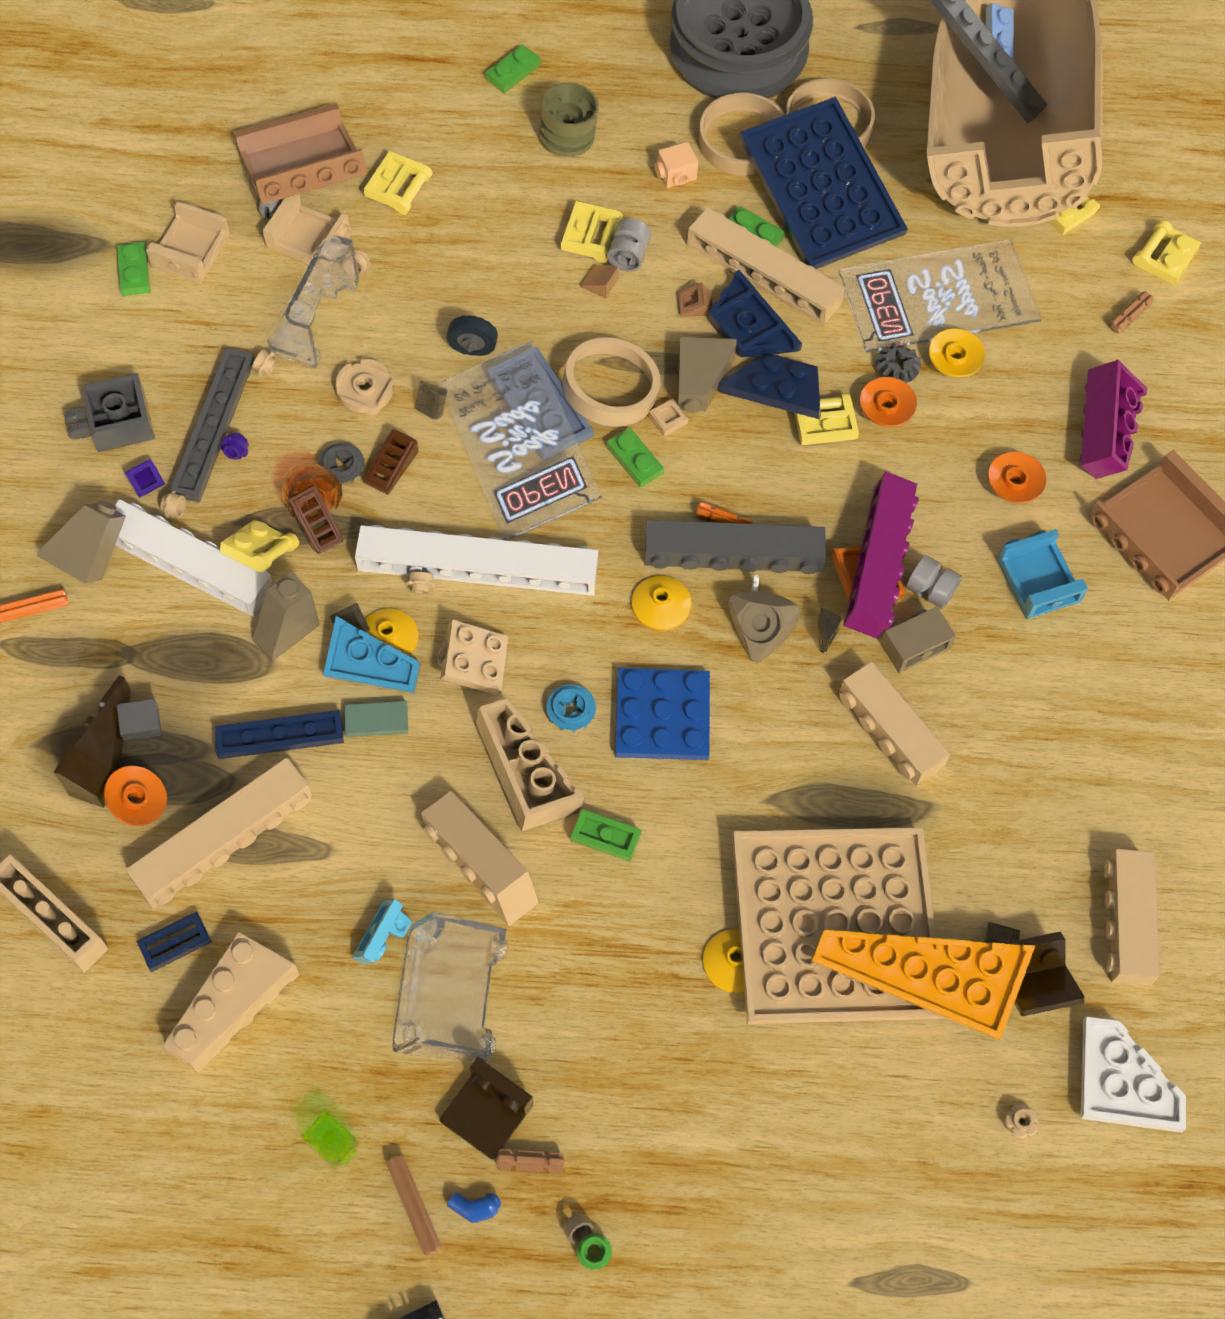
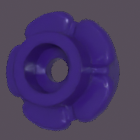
(235, 446)

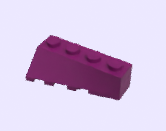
(1109, 418)

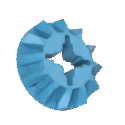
(566, 696)

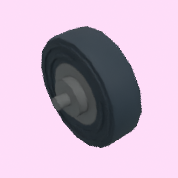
(472, 335)

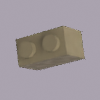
(917, 639)

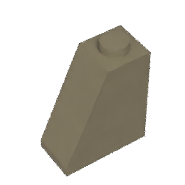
(701, 368)
(85, 542)
(285, 616)

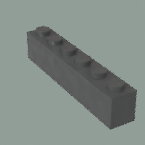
(735, 546)

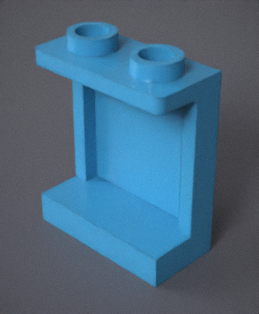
(1040, 574)

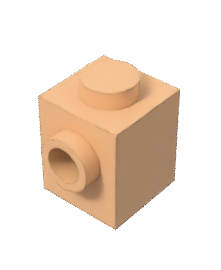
(677, 165)

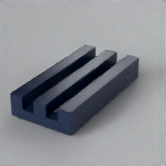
(179, 952)

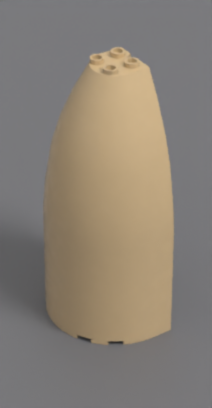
(981, 146)

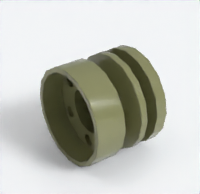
(568, 119)

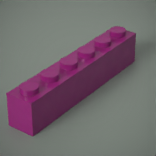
(881, 555)

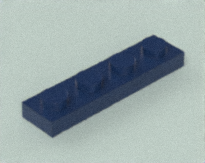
(279, 734)

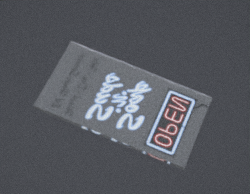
(938, 291)
(519, 441)

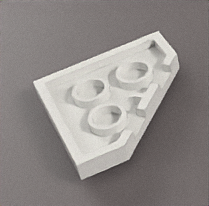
(1125, 1082)

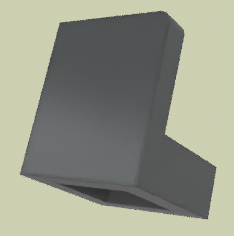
(139, 719)

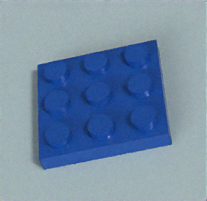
(663, 714)

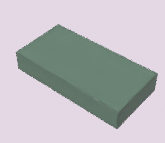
(376, 719)

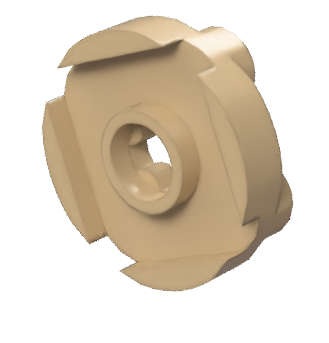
(369, 400)

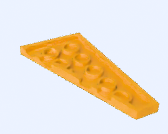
(948, 977)

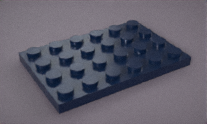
(822, 183)

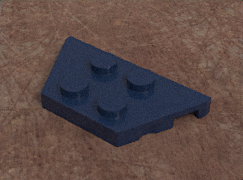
(751, 320)
(778, 384)

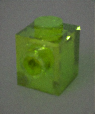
(330, 1140)

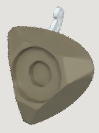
(762, 620)

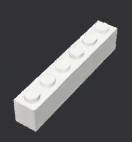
(191, 559)

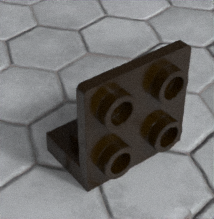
(1047, 979)
(487, 1109)

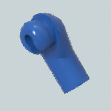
(475, 1210)

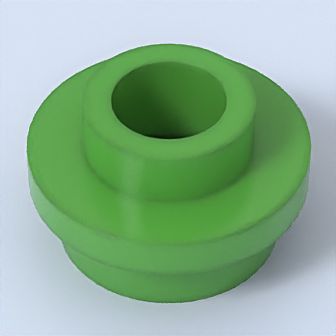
(602, 1260)

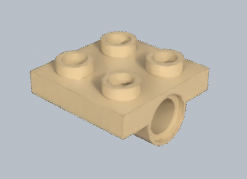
(473, 657)

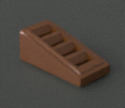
(399, 445)
(330, 539)

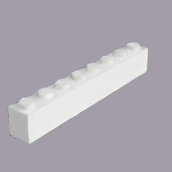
(477, 559)

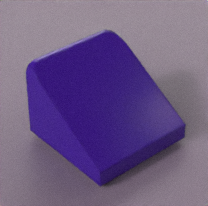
(144, 478)

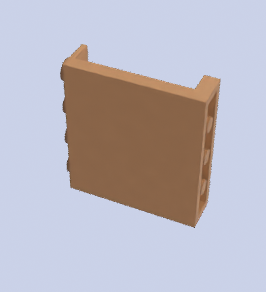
(299, 153)
(1166, 525)

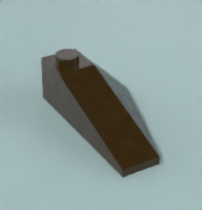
(98, 752)

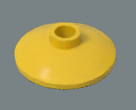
(956, 344)
(657, 613)
(404, 633)
(718, 965)

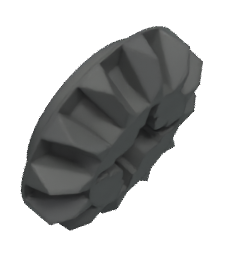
(887, 368)
(346, 454)

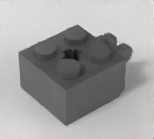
(112, 414)

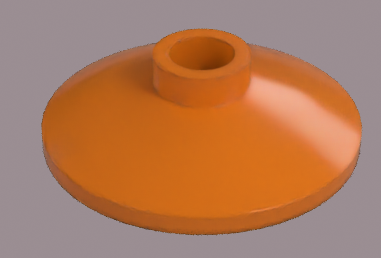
(888, 392)
(1019, 468)
(143, 787)

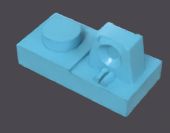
(385, 922)

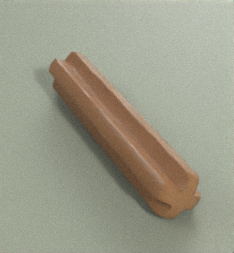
(413, 1205)

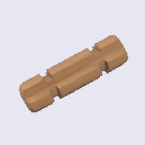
(1131, 312)
(530, 1161)

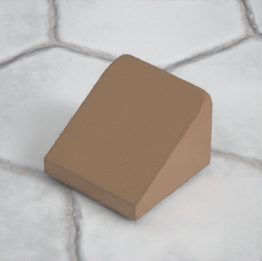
(601, 279)
(695, 301)

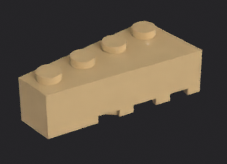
(528, 774)
(480, 857)
(228, 1000)

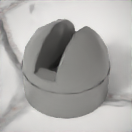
(269, 208)

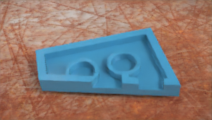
(368, 661)

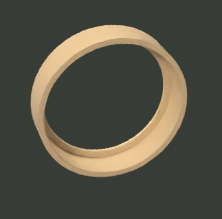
(843, 91)
(729, 104)
(599, 412)

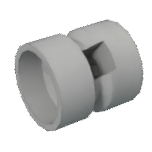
(629, 244)
(934, 582)

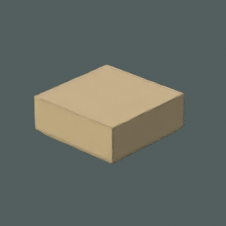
(668, 417)

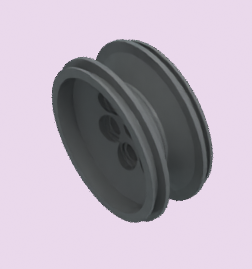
(740, 44)

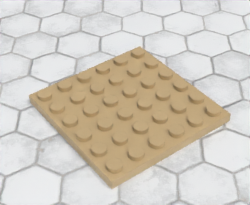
(819, 881)

